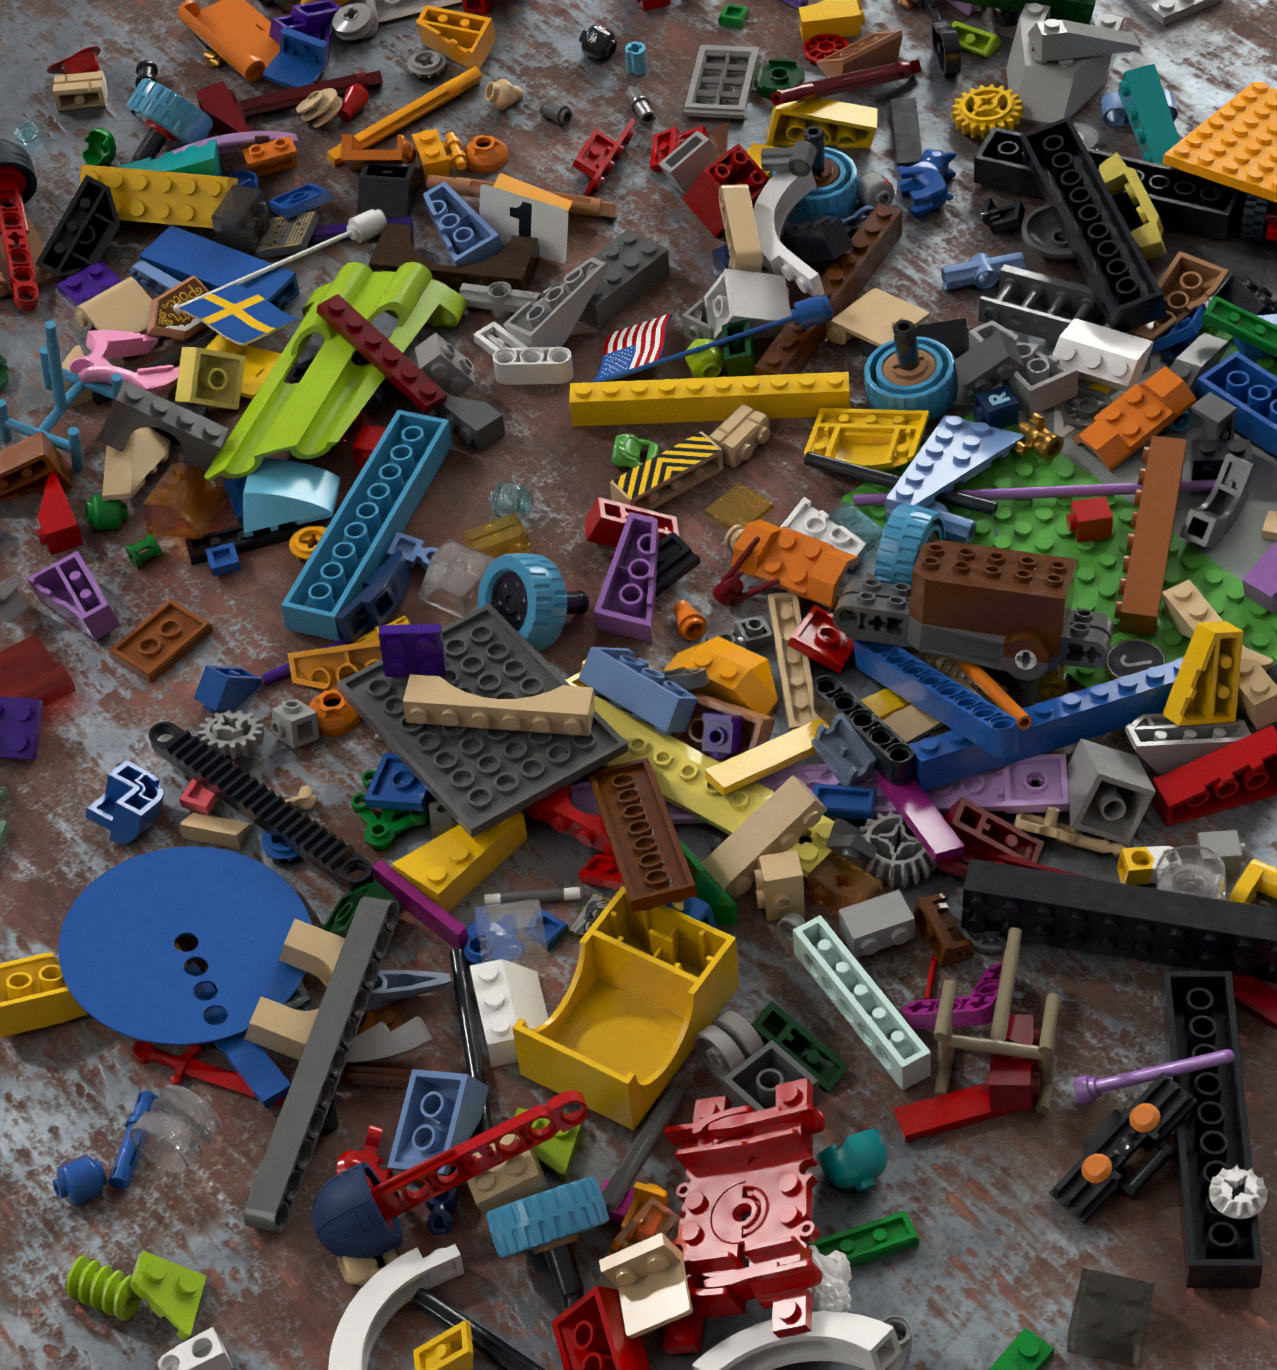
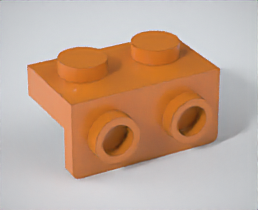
(270, 156)

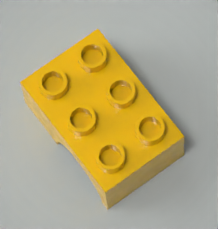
(631, 1008)

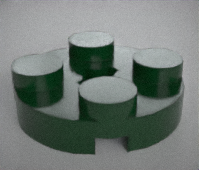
(767, 77)

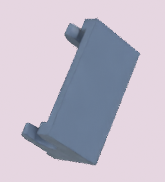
(844, 751)

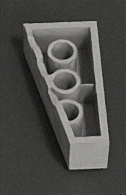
(1041, 380)

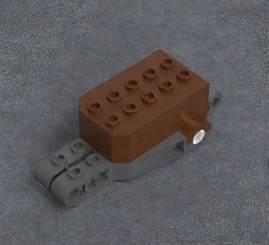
(981, 609)

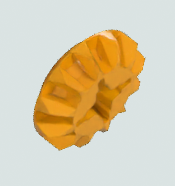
(303, 539)

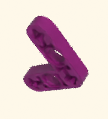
(967, 1011)

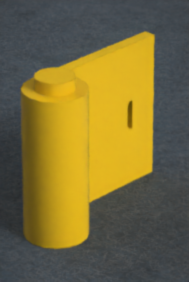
(257, 363)

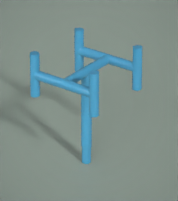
(54, 380)

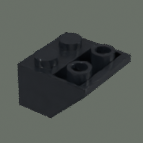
(387, 188)
(1248, 296)

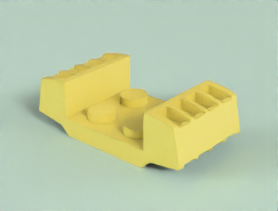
(1121, 178)

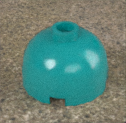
(855, 1161)

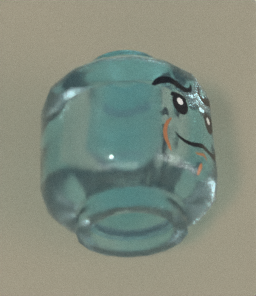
(510, 499)

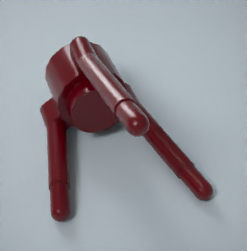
(731, 587)

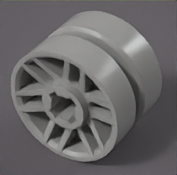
(727, 1043)

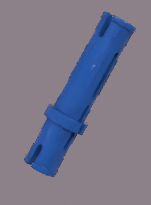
(128, 1153)

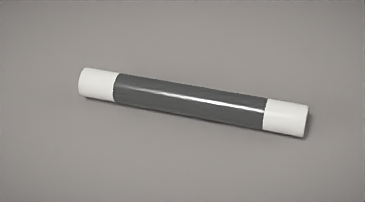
(547, 895)

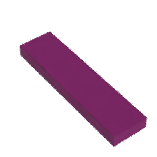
(923, 819)
(421, 906)

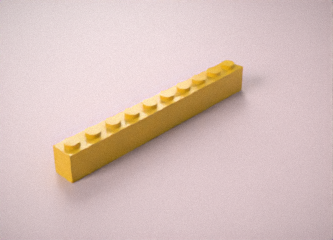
(706, 398)

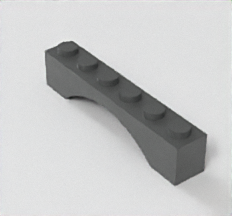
(471, 419)

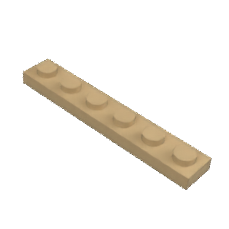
(792, 665)

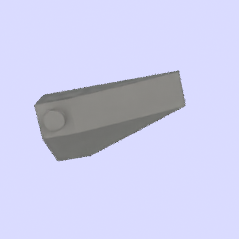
(556, 314)

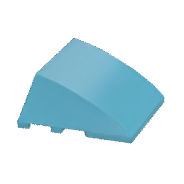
(287, 493)

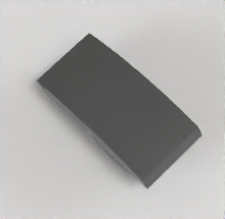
(748, 633)

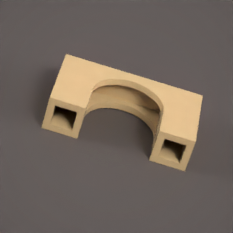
(279, 1025)

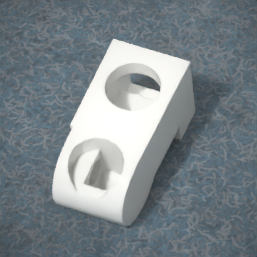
(198, 1353)

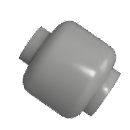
(875, 190)

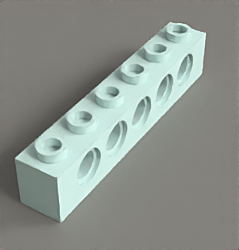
(862, 1003)

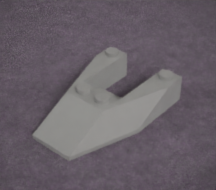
(1055, 87)

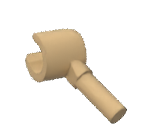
(305, 799)

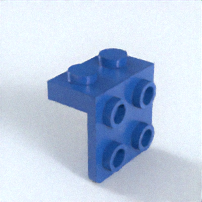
(298, 61)

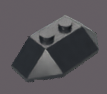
(82, 231)

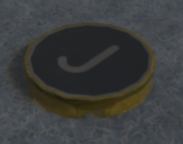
(1132, 657)

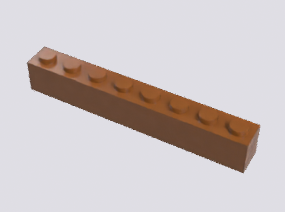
(1152, 536)

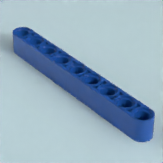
(939, 696)

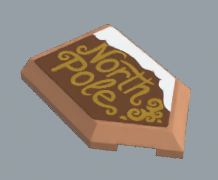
(166, 322)

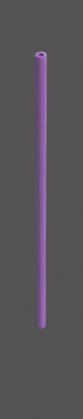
(1050, 491)

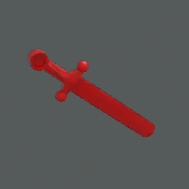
(187, 1065)

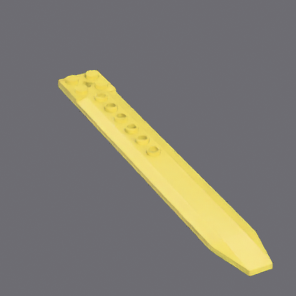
(683, 782)

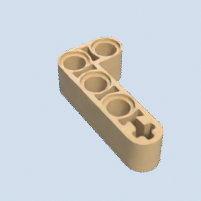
(740, 228)

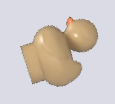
(503, 93)

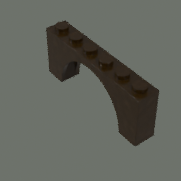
(512, 265)

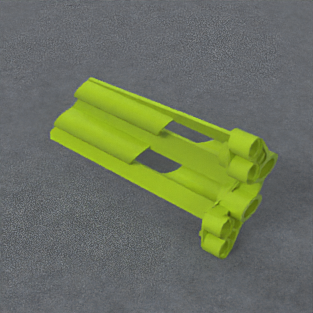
(333, 391)

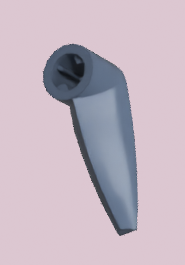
(404, 984)

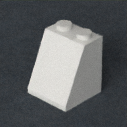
(749, 296)

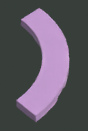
(230, 142)

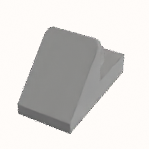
(10, 601)

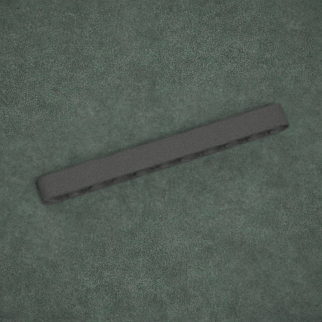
(321, 1065)

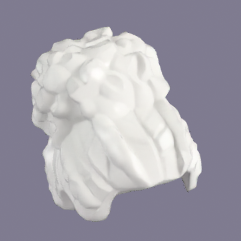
(833, 1290)

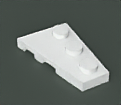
(817, 525)

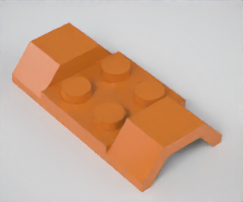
(1136, 417)
(799, 561)

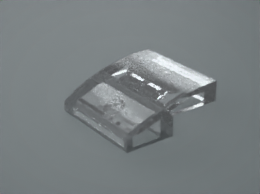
(512, 933)

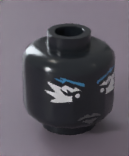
(598, 42)

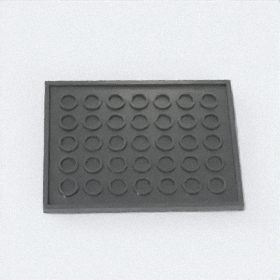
(483, 771)

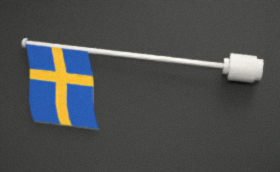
(247, 316)

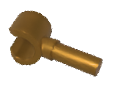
(215, 60)

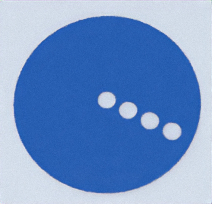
(123, 954)

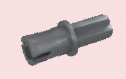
(640, 105)

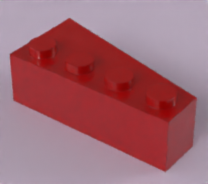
(1219, 780)

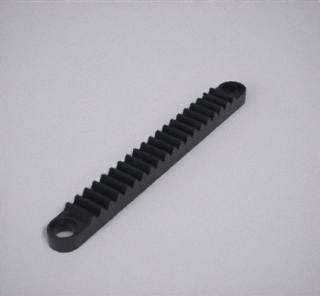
(261, 805)

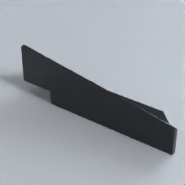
(949, 333)

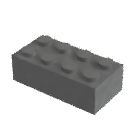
(633, 270)

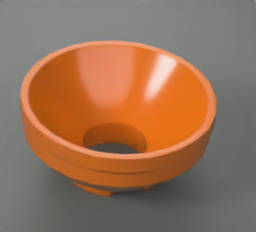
(485, 158)
(334, 720)

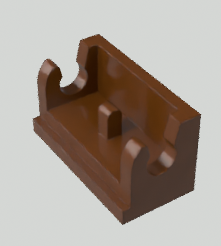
(941, 930)

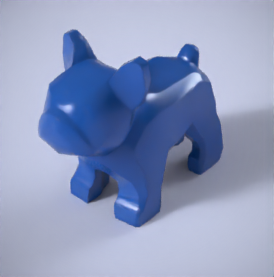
(927, 181)

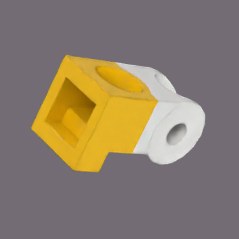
(1139, 864)

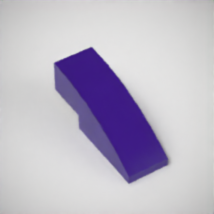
(305, 18)

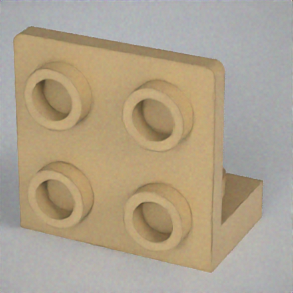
(649, 1284)

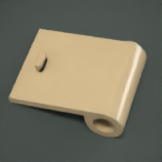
(117, 308)
(873, 318)

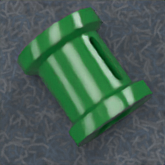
(138, 558)

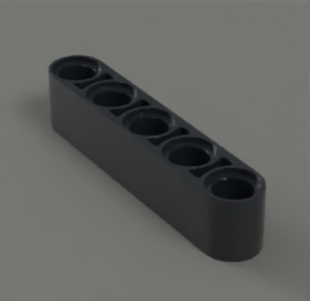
(892, 753)

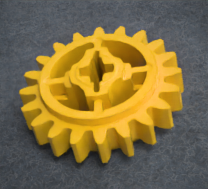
(986, 110)

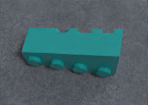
(1148, 112)
(194, 160)

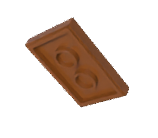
(160, 640)

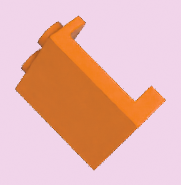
(355, 157)

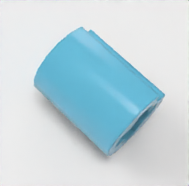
(635, 58)

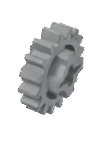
(232, 733)

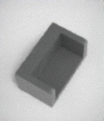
(1218, 418)

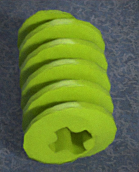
(102, 1288)

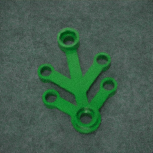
(382, 832)

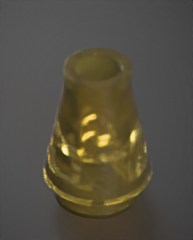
(1054, 683)

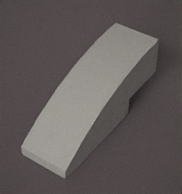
(382, 1044)

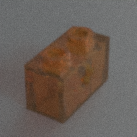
(841, 883)

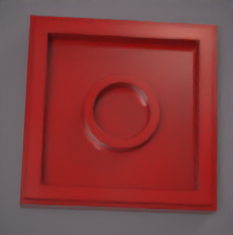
(822, 641)

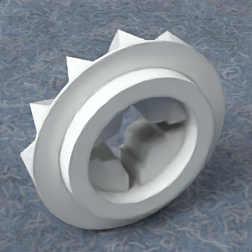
(1246, 1203)

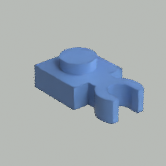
(412, 550)

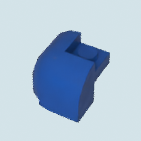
(129, 803)

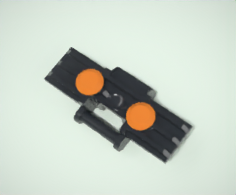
(1116, 1140)

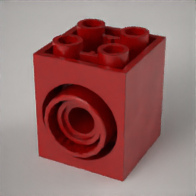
(731, 168)

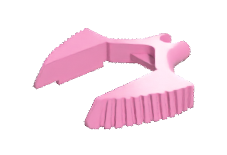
(116, 344)

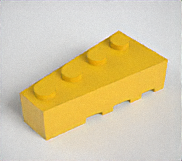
(842, 123)
(456, 863)

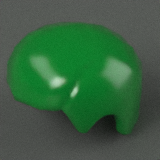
(100, 149)

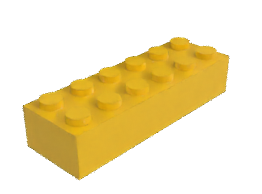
(162, 195)

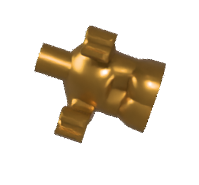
(1039, 439)

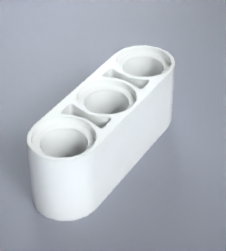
(533, 365)

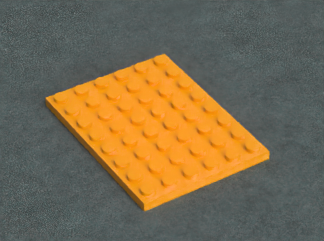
(1235, 144)

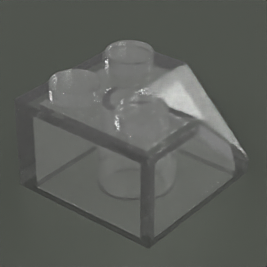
(454, 578)

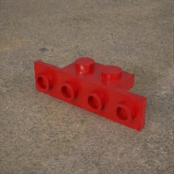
(598, 153)

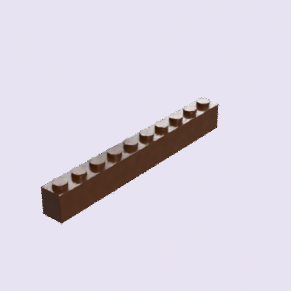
(841, 284)

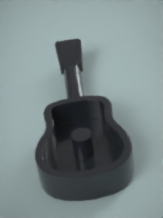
(944, 40)

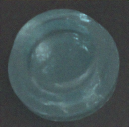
(26, 132)

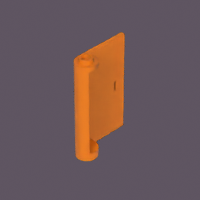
(234, 33)

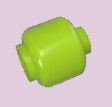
(707, 362)

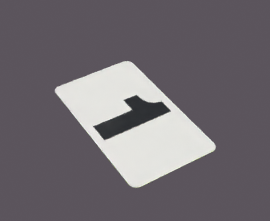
(522, 216)

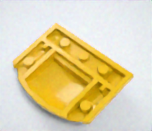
(868, 436)

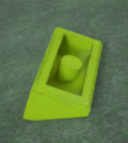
(976, 40)

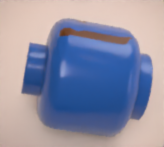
(79, 1180)

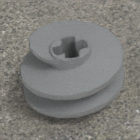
(355, 22)

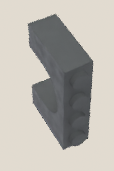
(141, 408)

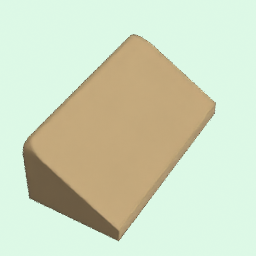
(214, 830)

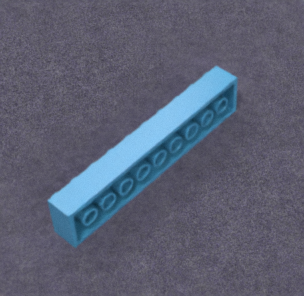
(367, 522)

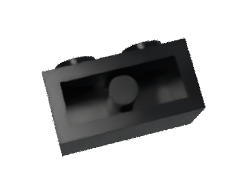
(1209, 455)

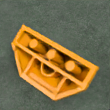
(733, 674)

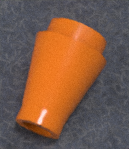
(689, 622)

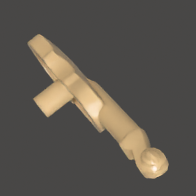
(1064, 833)

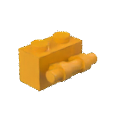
(432, 153)

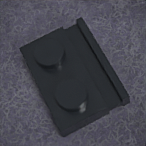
(673, 562)

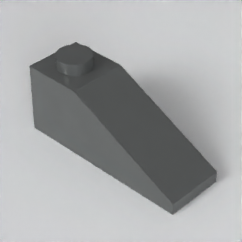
(1198, 359)

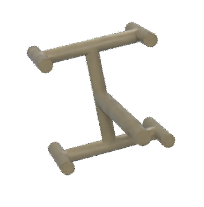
(996, 1044)

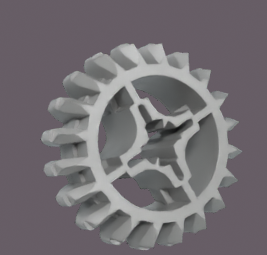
(899, 853)

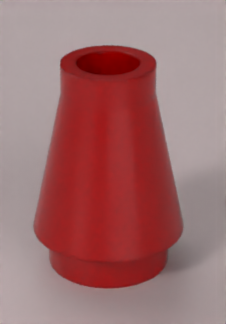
(354, 100)

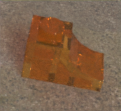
(648, 1222)

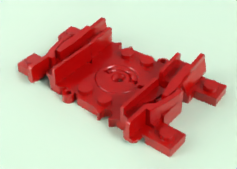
(738, 1167)

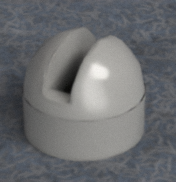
(788, 923)

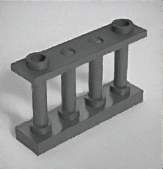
(1039, 289)

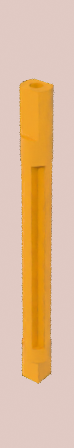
(411, 112)

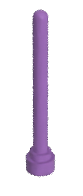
(1089, 1088)

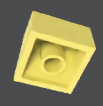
(210, 378)

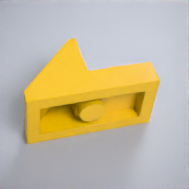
(447, 1351)

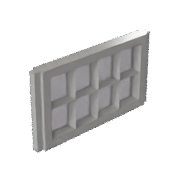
(721, 81)

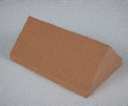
(869, 52)

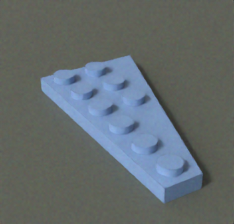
(950, 455)

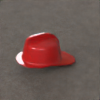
(80, 62)

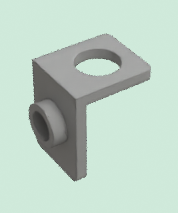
(696, 328)

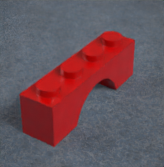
(565, 818)

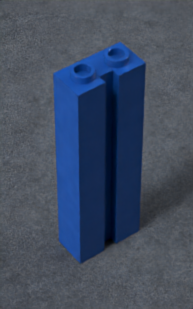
(215, 265)

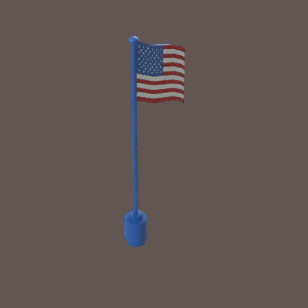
(643, 344)

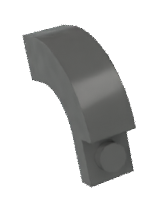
(1222, 507)

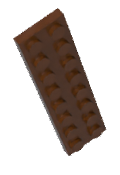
(641, 835)

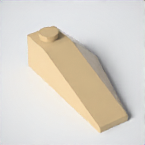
(127, 469)

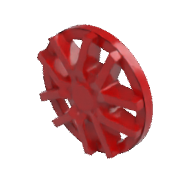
(822, 49)

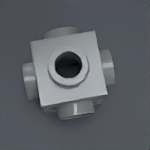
(295, 723)

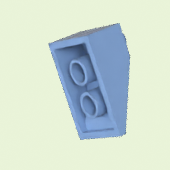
(436, 1116)

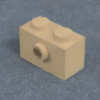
(780, 885)

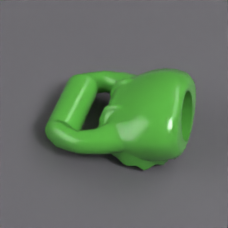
(628, 448)

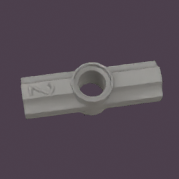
(497, 298)

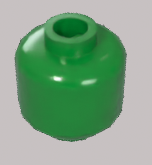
(105, 514)

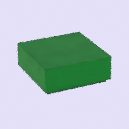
(733, 16)

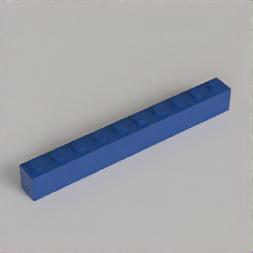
(1053, 726)

